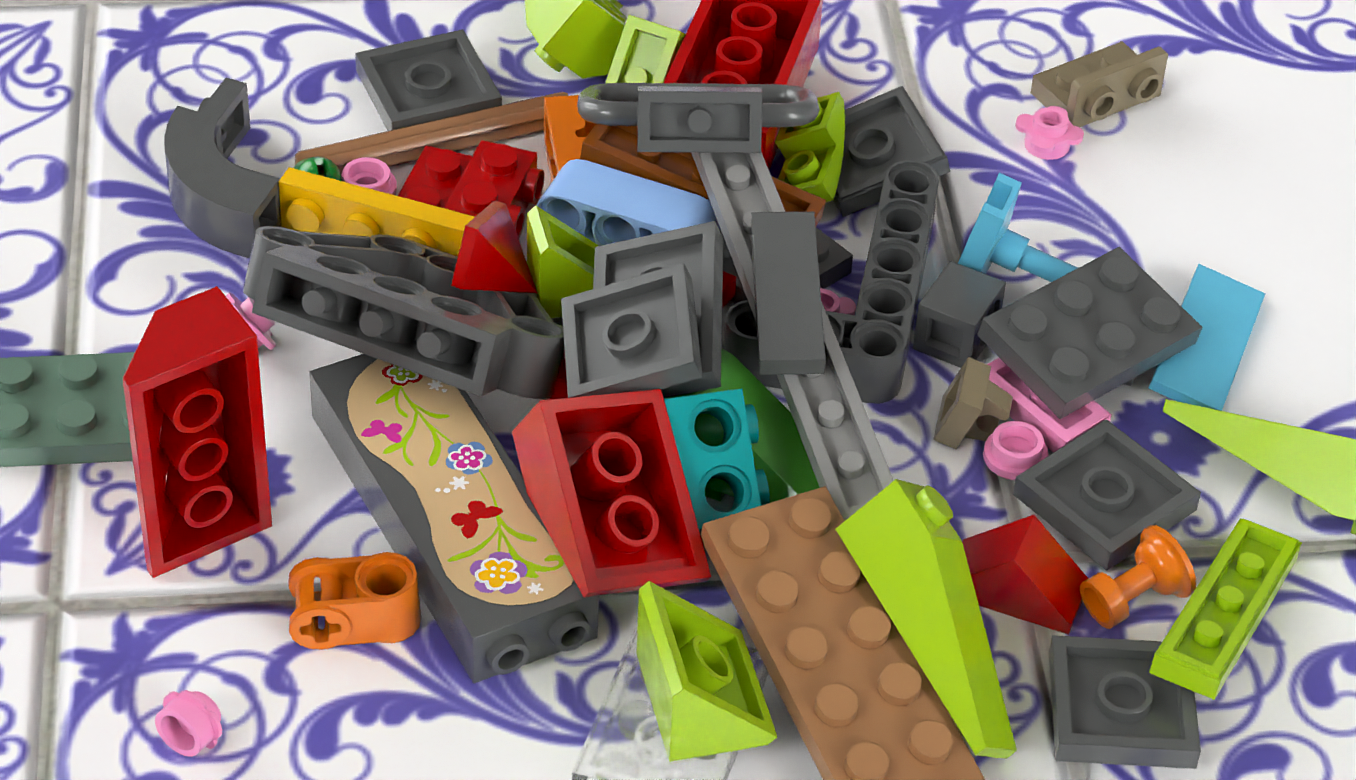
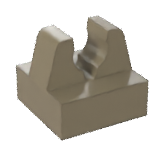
(969, 406)

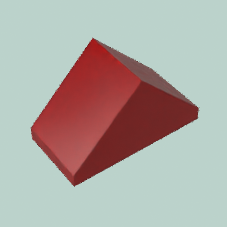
(1025, 574)

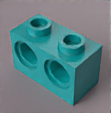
(729, 461)

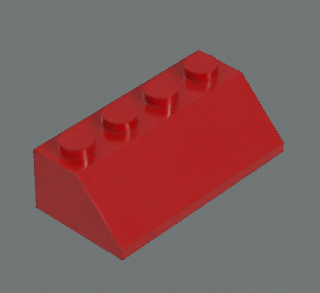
(197, 431)

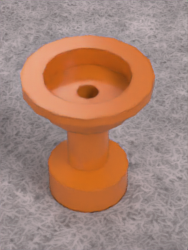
(1159, 566)

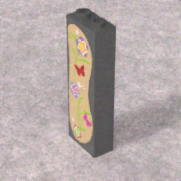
(455, 512)

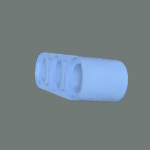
(618, 205)

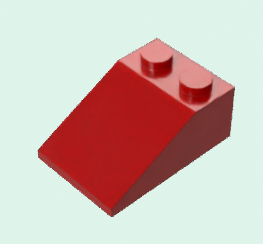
(612, 491)

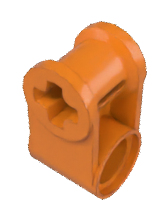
(359, 596)

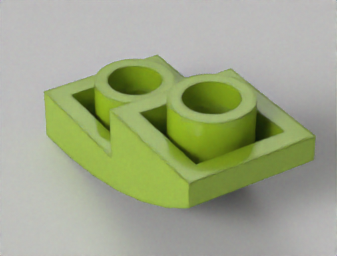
(815, 150)

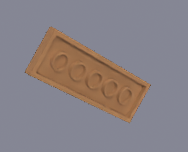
(833, 646)

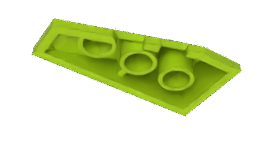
(576, 33)
(1302, 459)
(928, 592)

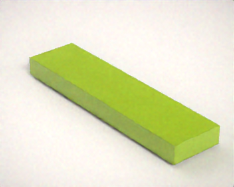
(1225, 608)

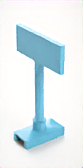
(1217, 302)

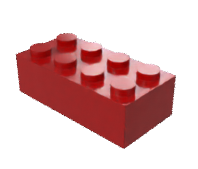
(750, 46)

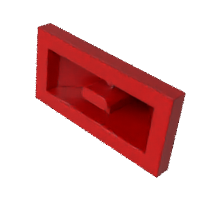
(492, 254)

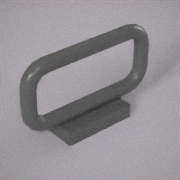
(698, 115)

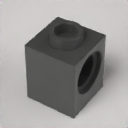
(953, 313)

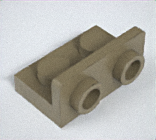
(1102, 82)

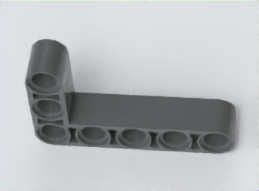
(881, 330)

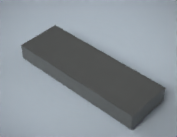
(787, 293)

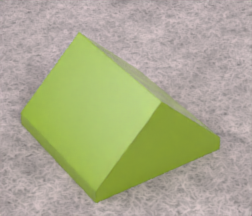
(698, 678)

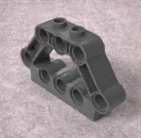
(400, 307)

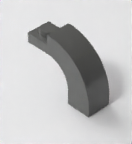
(206, 189)

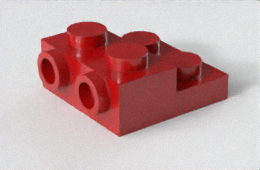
(475, 181)

